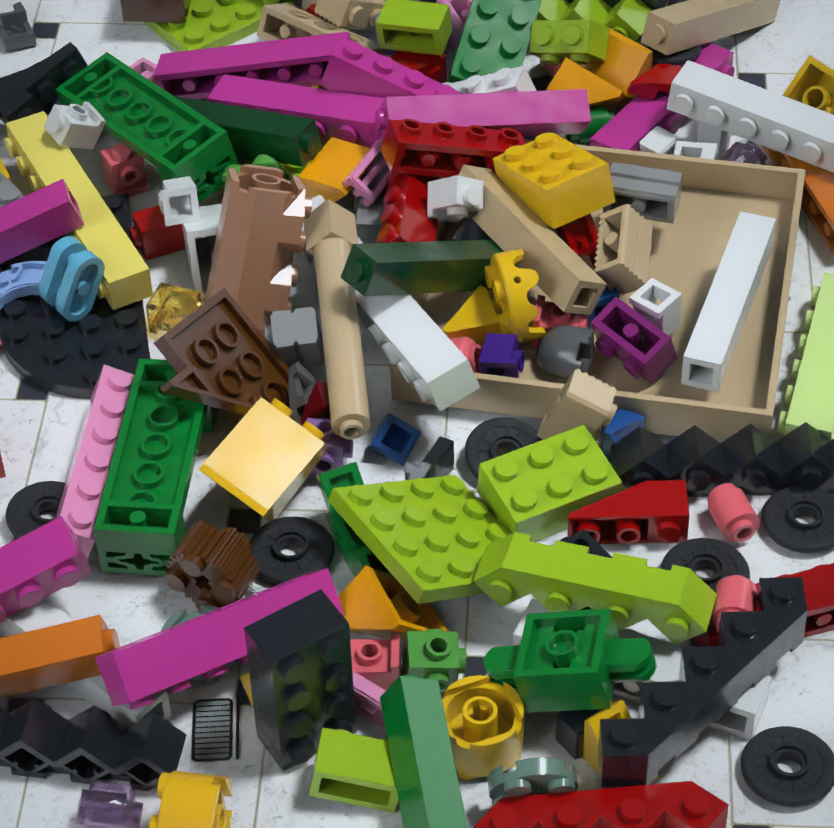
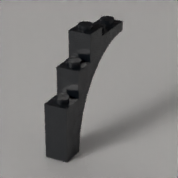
(34, 87)

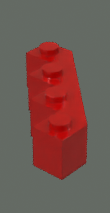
(619, 807)

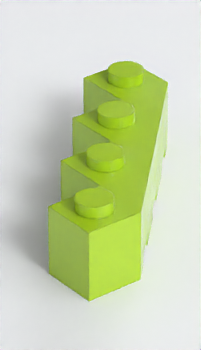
(626, 17)
(571, 579)

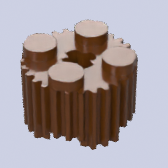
(212, 565)

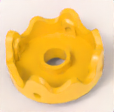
(511, 297)

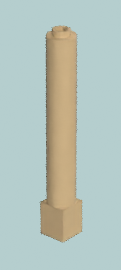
(330, 238)

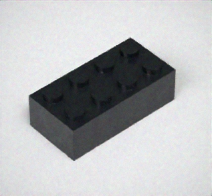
(300, 677)

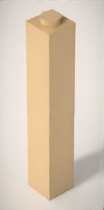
(703, 21)
(515, 226)

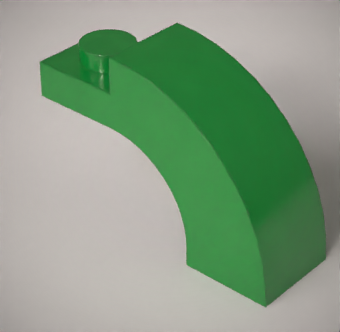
(352, 548)

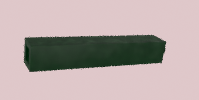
(257, 132)
(418, 267)

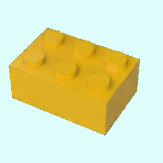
(556, 179)

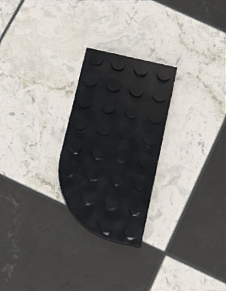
(70, 354)

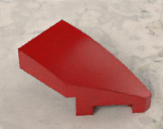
(654, 80)

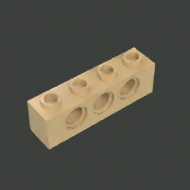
(288, 22)

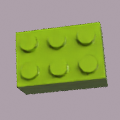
(545, 481)

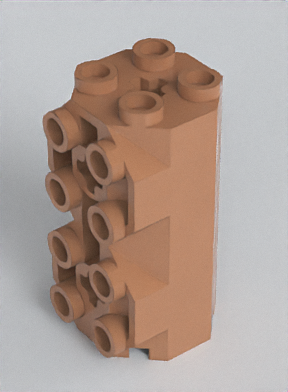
(257, 240)

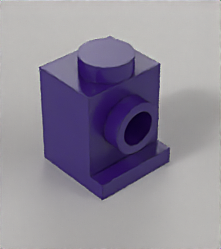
(501, 355)

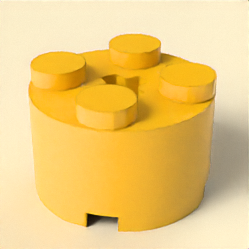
(483, 725)
(192, 801)

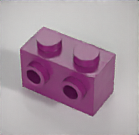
(633, 340)

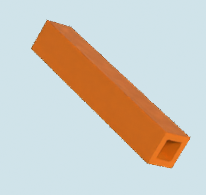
(53, 655)

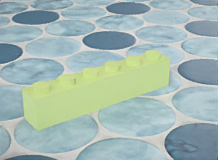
(813, 393)

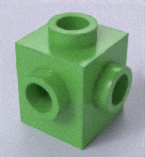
(434, 656)

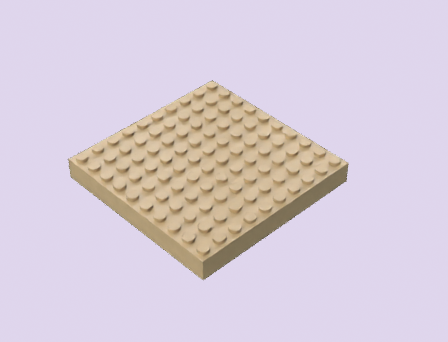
(686, 260)

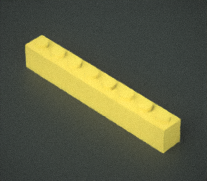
(45, 162)

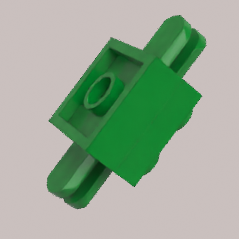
(570, 661)

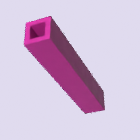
(523, 111)
(37, 219)

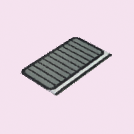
(215, 729)

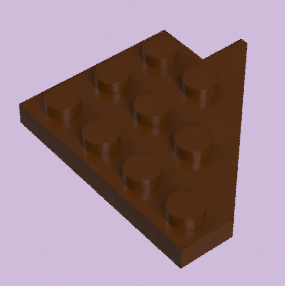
(223, 359)

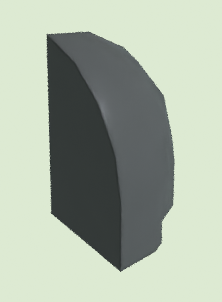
(566, 350)

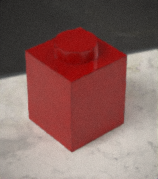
(153, 236)

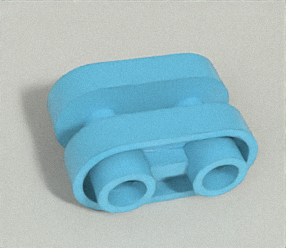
(71, 278)

